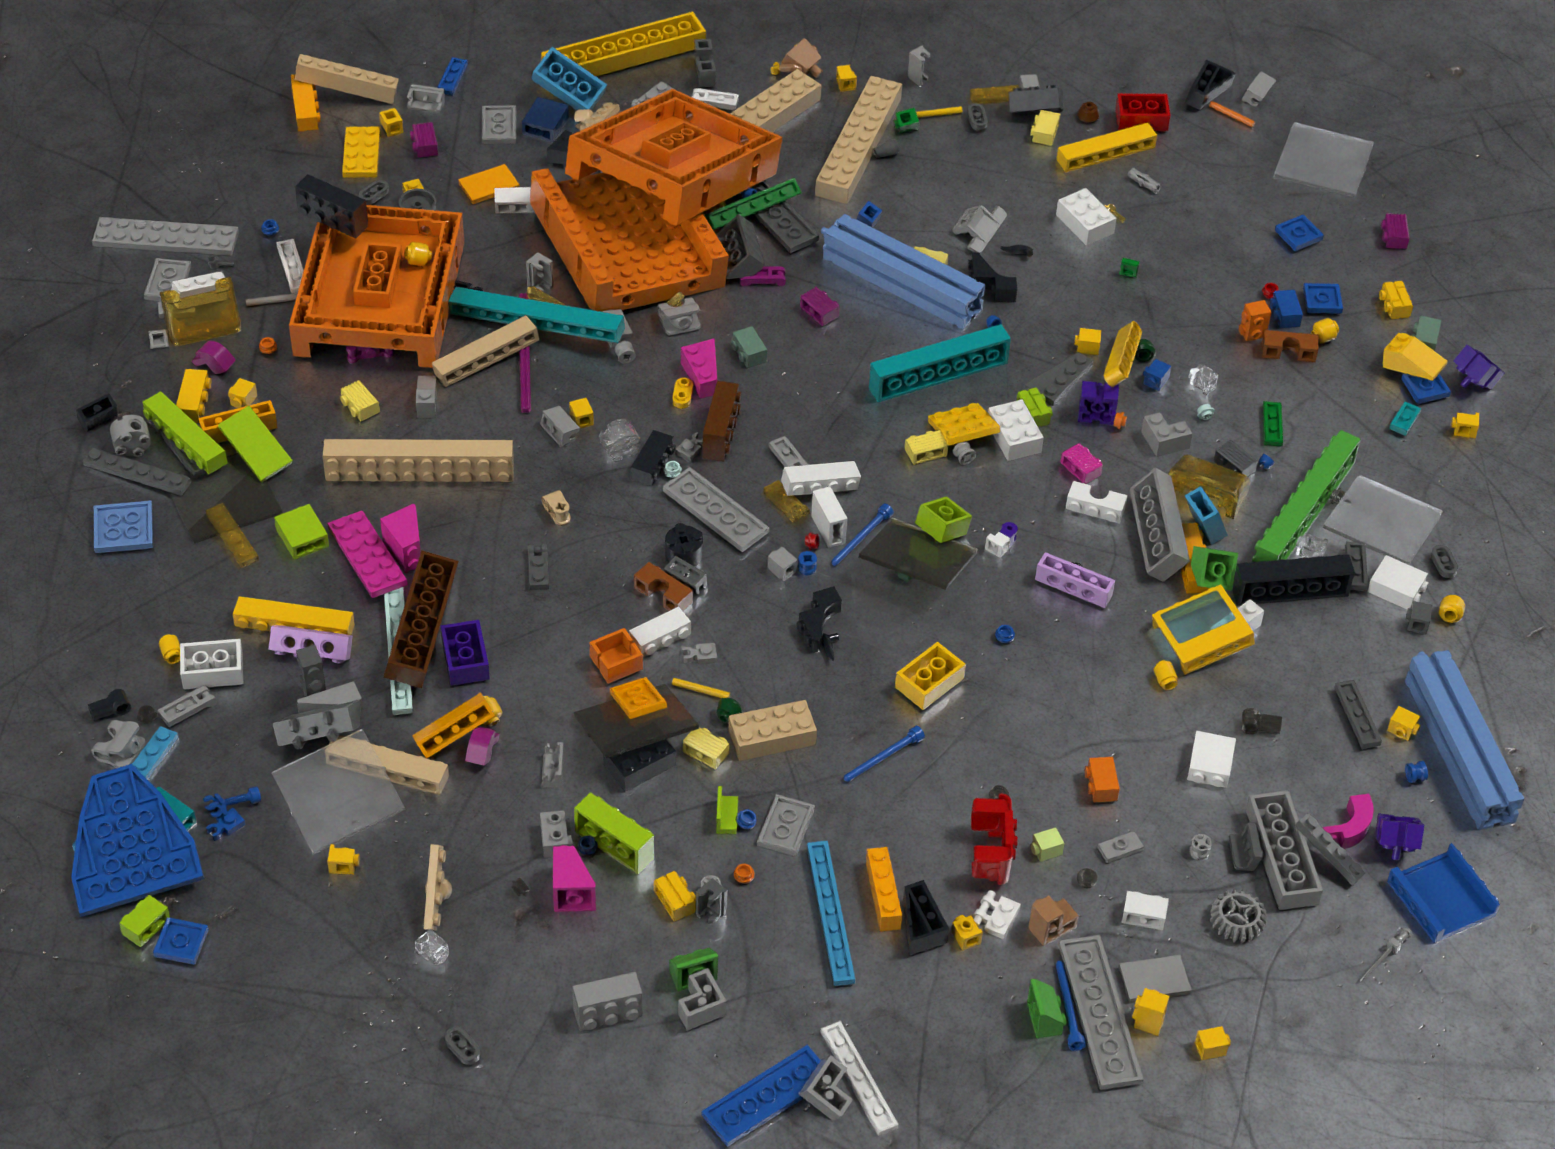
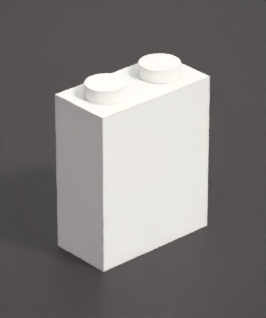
(829, 517)
(1398, 582)
(1211, 759)

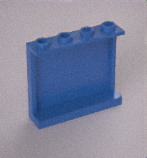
(1444, 894)

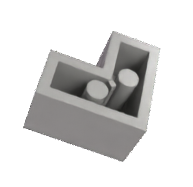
(1164, 437)
(704, 1003)
(822, 1090)

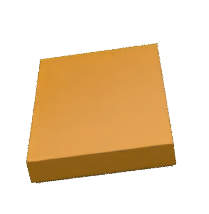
(483, 184)
(638, 698)

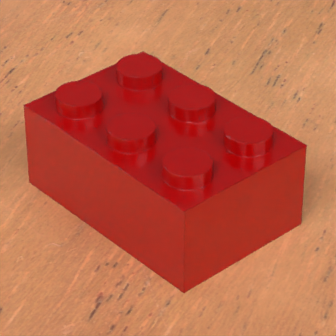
(1142, 109)

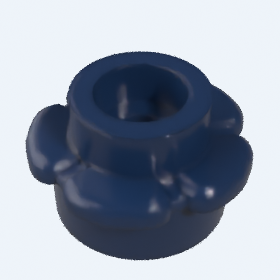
(587, 841)

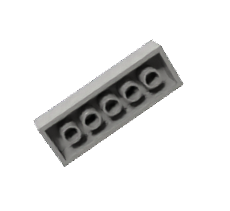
(1159, 525)
(1284, 850)

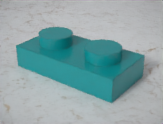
(1405, 418)

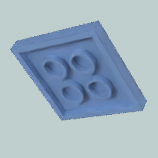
(123, 526)

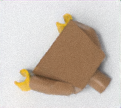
(800, 57)

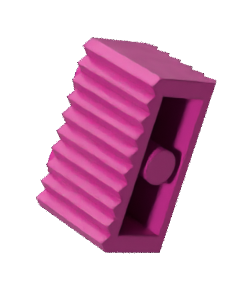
(1081, 463)

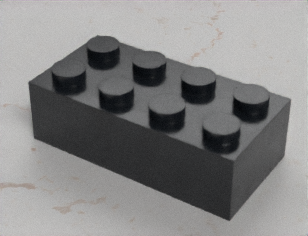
(331, 206)

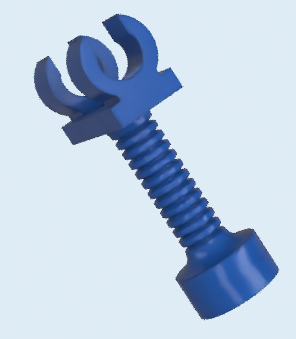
(252, 795)

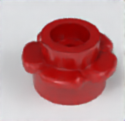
(1268, 290)
(812, 541)

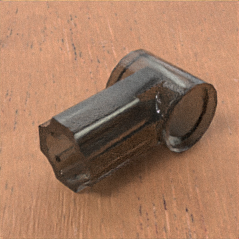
(1254, 722)

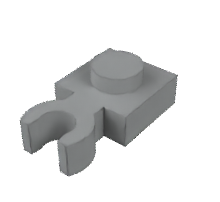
(689, 449)
(702, 653)

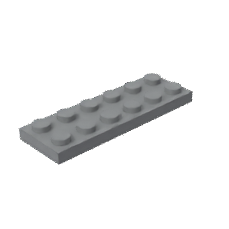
(716, 509)

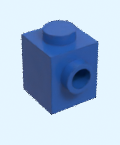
(869, 214)
(1156, 374)

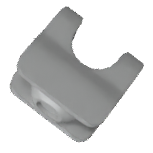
(681, 318)
(123, 747)

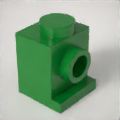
(906, 120)

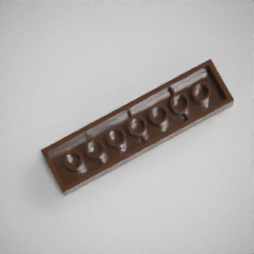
(421, 619)

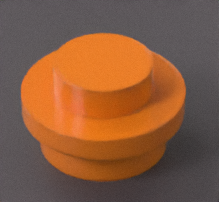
(267, 345)
(1120, 420)
(744, 873)

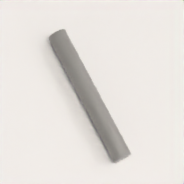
(271, 299)

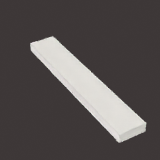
(859, 1078)

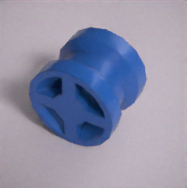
(807, 563)
(1416, 771)

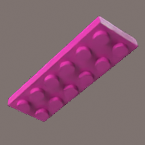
(367, 554)

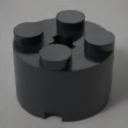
(684, 543)

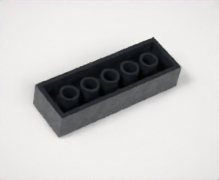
(1293, 579)

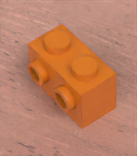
(1254, 320)
(1103, 779)

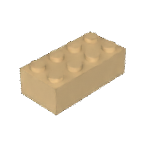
(772, 730)

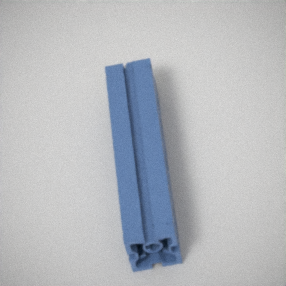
(903, 271)
(1464, 740)

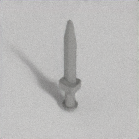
(1393, 946)

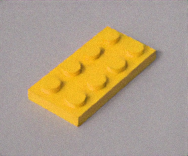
(361, 152)

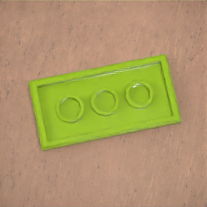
(255, 443)

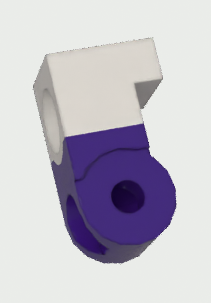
(1002, 540)

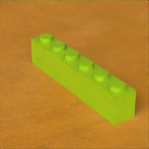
(184, 432)

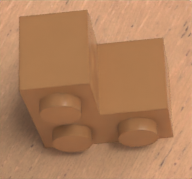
(1051, 919)

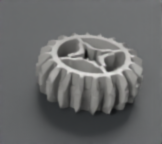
(1235, 922)

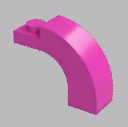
(1353, 832)

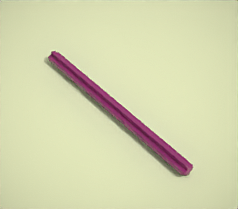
(525, 374)

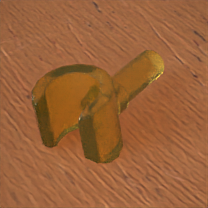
(1112, 209)

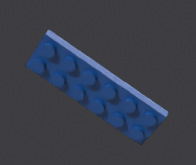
(761, 1097)

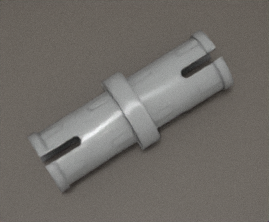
(1144, 180)

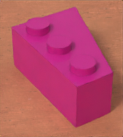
(700, 366)

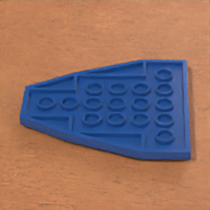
(129, 843)

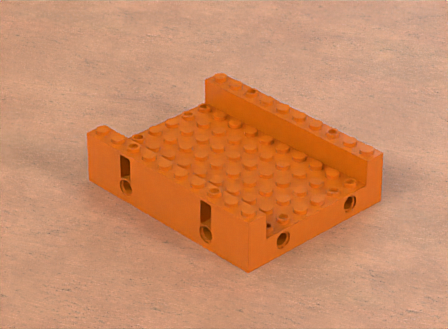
(677, 152)
(621, 244)
(368, 292)

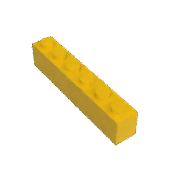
(1106, 147)
(263, 614)

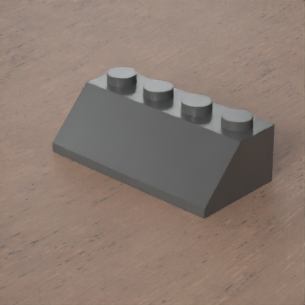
(742, 247)

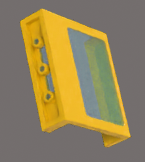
(1204, 628)

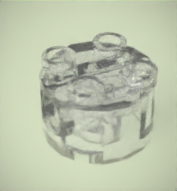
(620, 439)

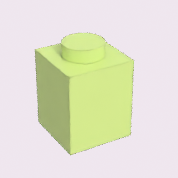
(1047, 844)

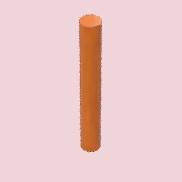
(1232, 114)

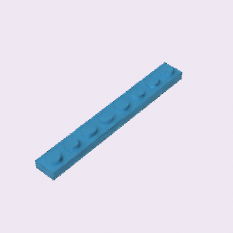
(153, 753)
(831, 913)

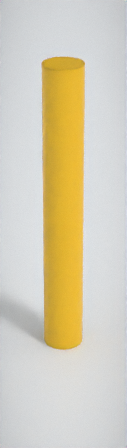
(938, 112)
(700, 688)

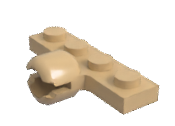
(588, 118)
(437, 887)

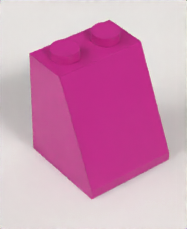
(401, 537)
(571, 882)

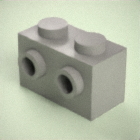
(554, 831)

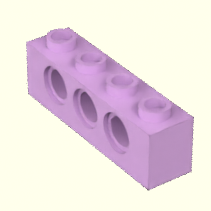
(1075, 580)
(341, 642)

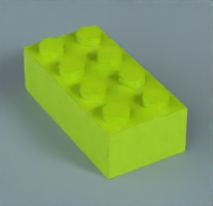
(614, 832)

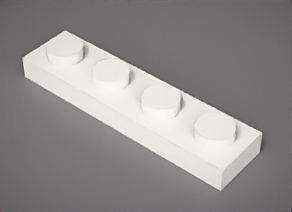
(291, 263)

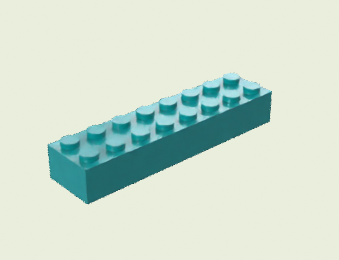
(939, 363)

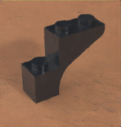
(1001, 287)
(811, 622)

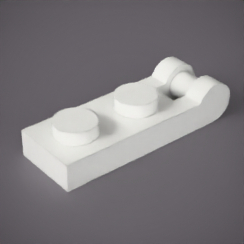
(716, 98)

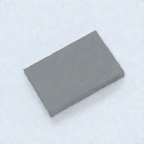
(499, 124)
(162, 276)
(785, 825)
(1158, 974)

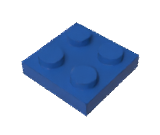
(1299, 232)
(1322, 298)
(1424, 389)
(181, 941)

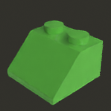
(1214, 567)
(683, 966)
(1045, 1009)

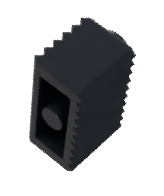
(97, 412)
(1235, 458)

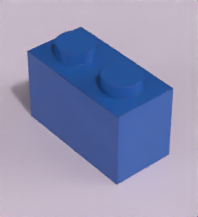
(1286, 309)

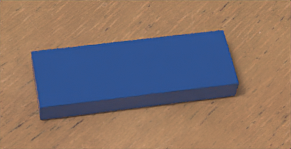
(453, 75)

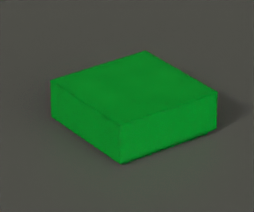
(1129, 267)

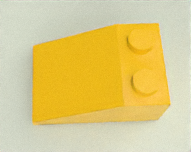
(1412, 357)

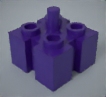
(1477, 368)
(1098, 402)
(1399, 832)

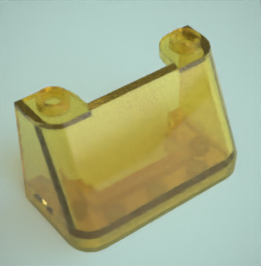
(202, 314)
(1217, 482)

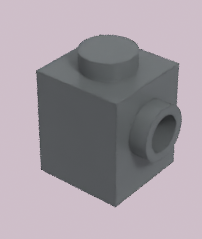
(1419, 617)

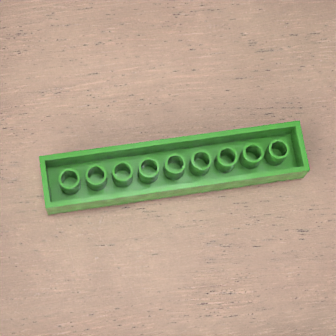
(1309, 499)

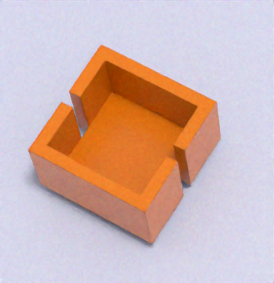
(616, 655)

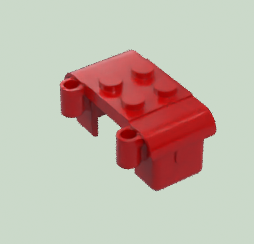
(997, 819)

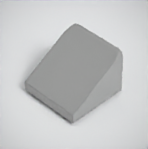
(158, 339)

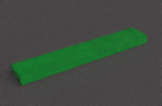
(754, 203)

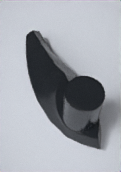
(1018, 250)
(827, 643)

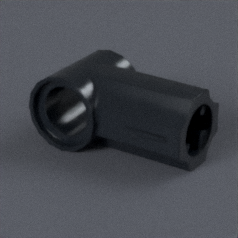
(115, 703)

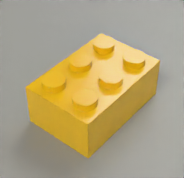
(930, 675)

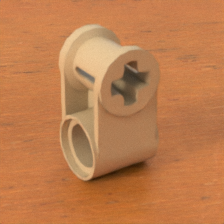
(557, 507)

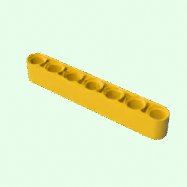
(1122, 354)

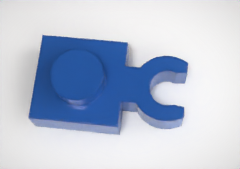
(226, 823)

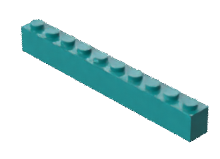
(542, 314)

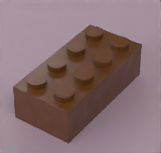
(721, 421)

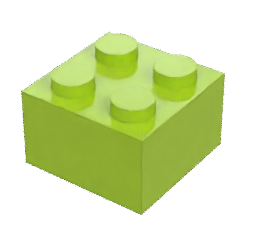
(943, 519)

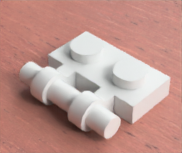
(1002, 916)

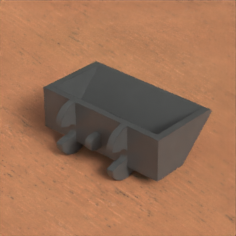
(317, 724)

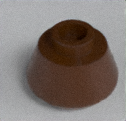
(1088, 112)

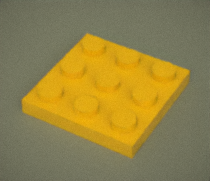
(964, 423)

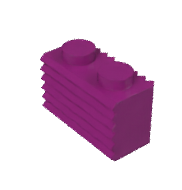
(424, 140)
(1395, 231)
(819, 306)

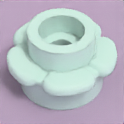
(1205, 412)
(672, 469)

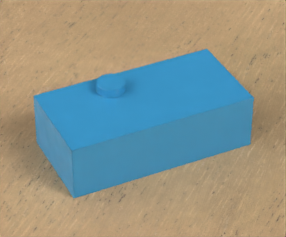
(568, 81)

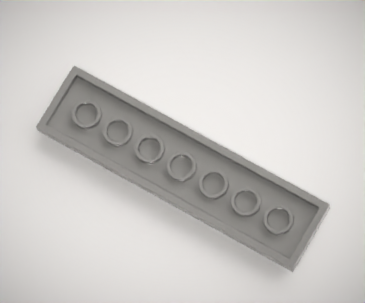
(165, 236)
(1100, 1012)

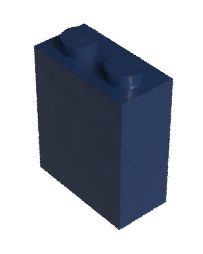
(545, 119)

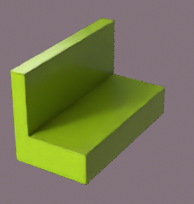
(726, 813)

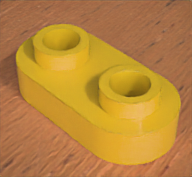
(682, 393)

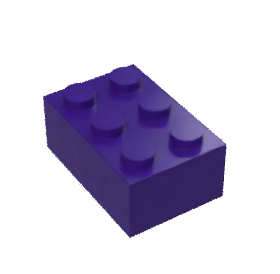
(465, 652)

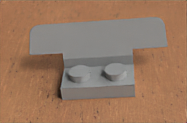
(980, 225)

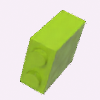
(301, 531)

